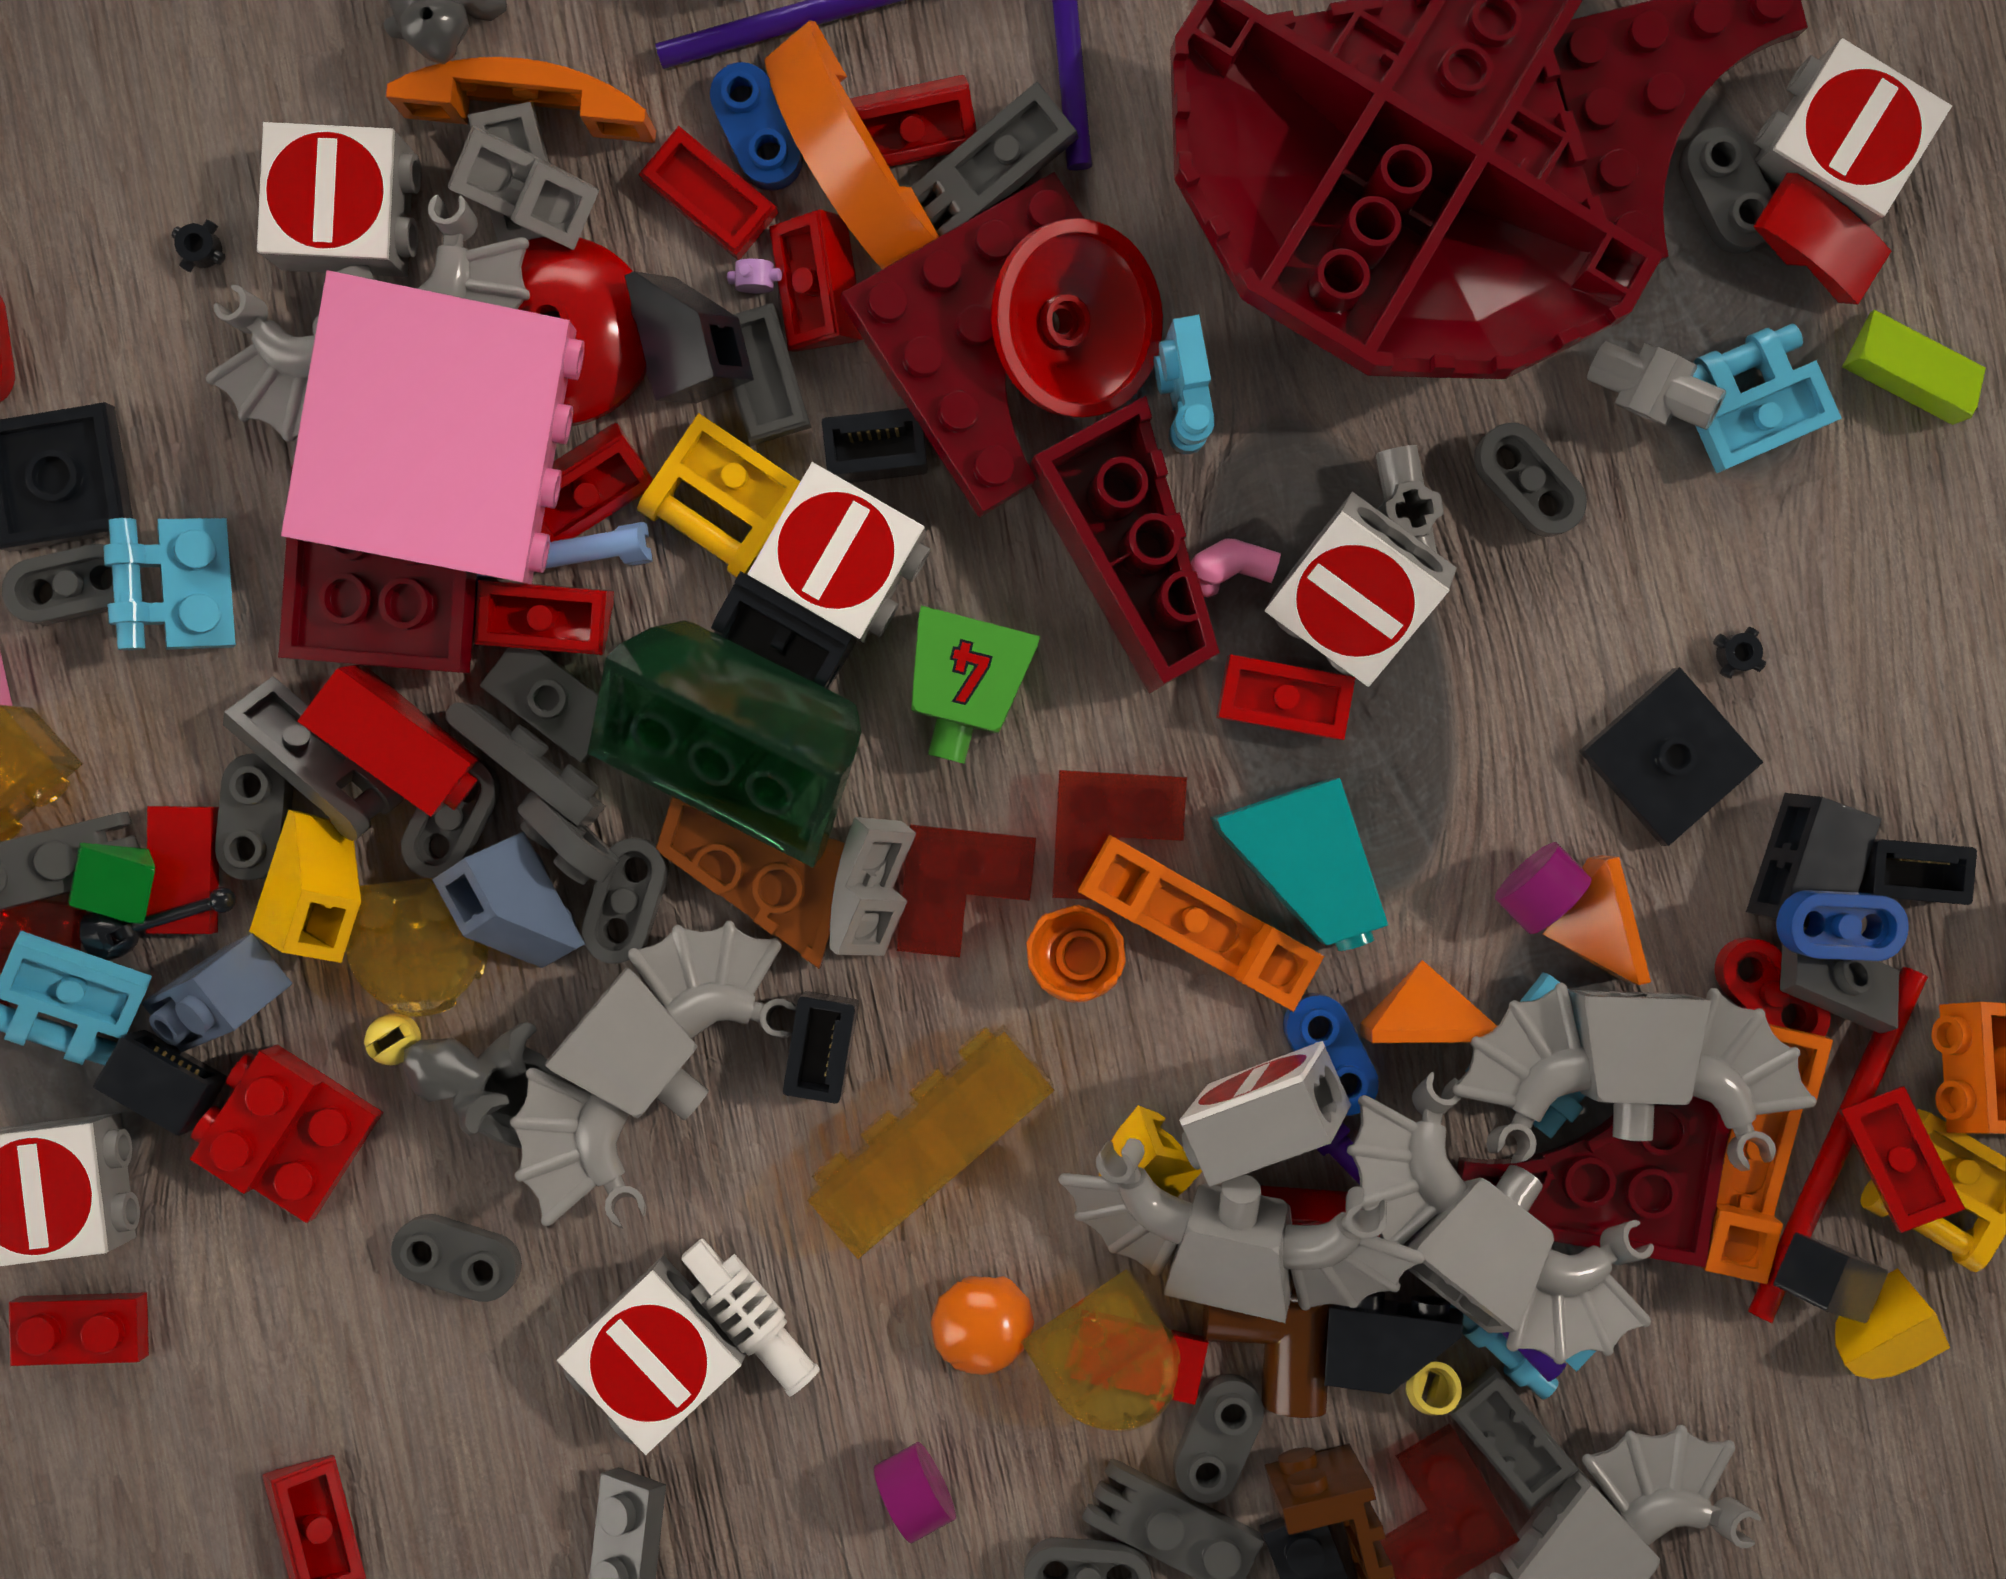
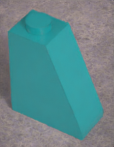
(1310, 860)

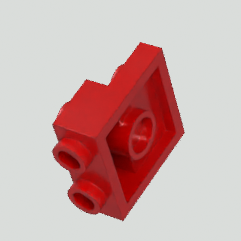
(283, 1131)

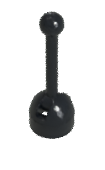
(114, 938)

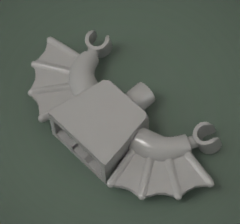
(273, 372)
(630, 1055)
(1635, 1055)
(1235, 1243)
(1484, 1243)
(1653, 1485)

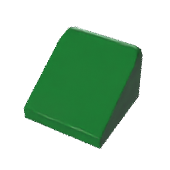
(113, 881)

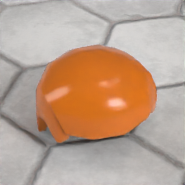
(1076, 954)
(981, 1324)

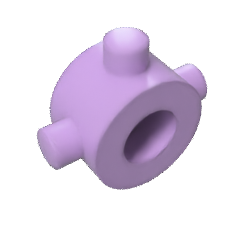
(754, 276)

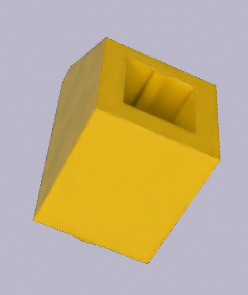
(309, 890)

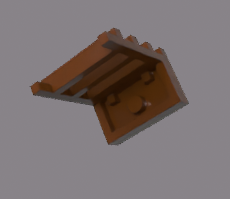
(1331, 1489)

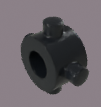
(198, 245)
(1739, 652)

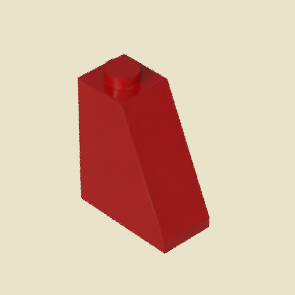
(391, 739)

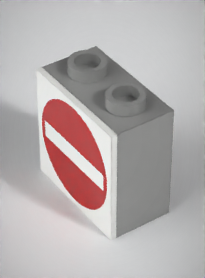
(1850, 129)
(337, 198)
(841, 554)
(1361, 590)
(1265, 1114)
(65, 1189)
(651, 1357)

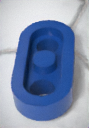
(754, 124)
(1837, 925)
(1340, 1042)

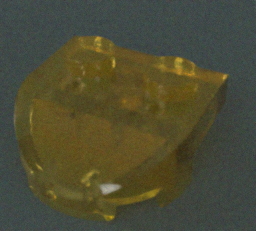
(411, 949)
(1108, 1357)

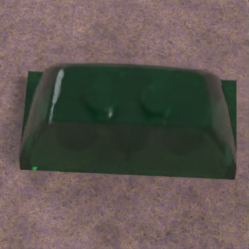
(728, 734)

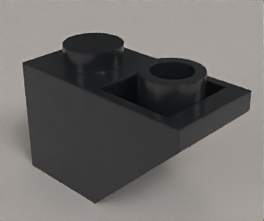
(686, 340)
(1387, 1340)

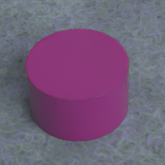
(1543, 888)
(914, 1492)

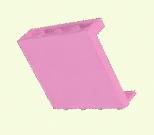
(432, 428)

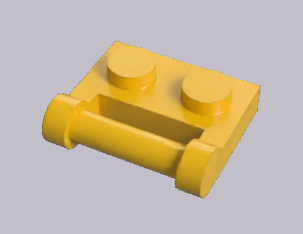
(729, 476)
(1981, 1185)

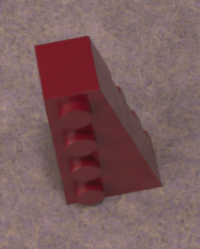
(1123, 533)

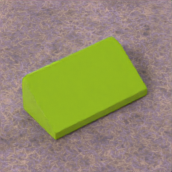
(1916, 368)

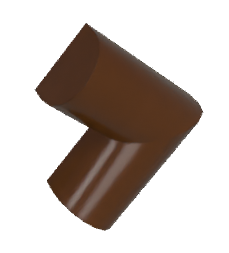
(1292, 1354)

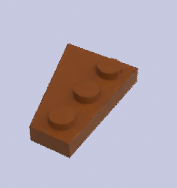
(756, 878)

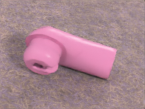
(1233, 557)

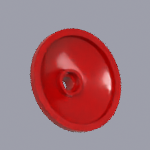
(593, 294)
(1105, 314)

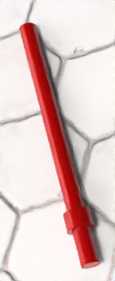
(1838, 1142)

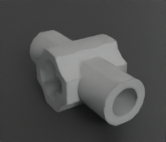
(1656, 384)
(1404, 483)

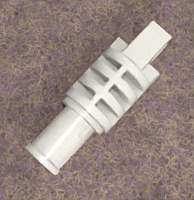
(748, 1315)

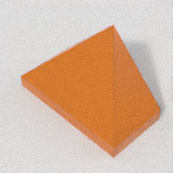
(1603, 924)
(1424, 1011)

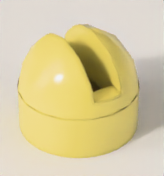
(381, 1028)
(1443, 1393)

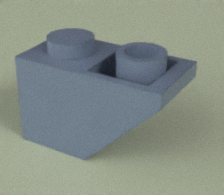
(509, 903)
(216, 994)

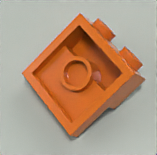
(1973, 1066)

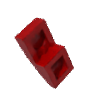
(1823, 234)

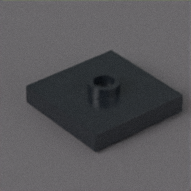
(61, 477)
(1671, 756)

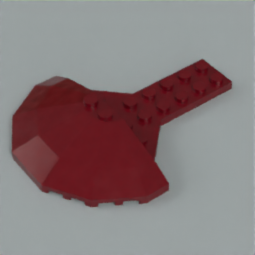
(1400, 181)

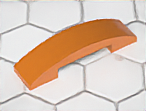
(446, 89)
(841, 150)
(1200, 923)
(1744, 1219)

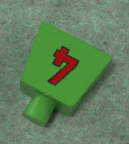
(966, 677)

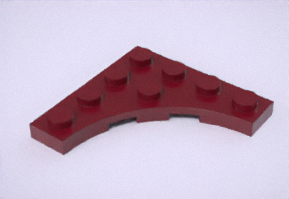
(1639, 77)
(937, 346)
(1610, 1181)

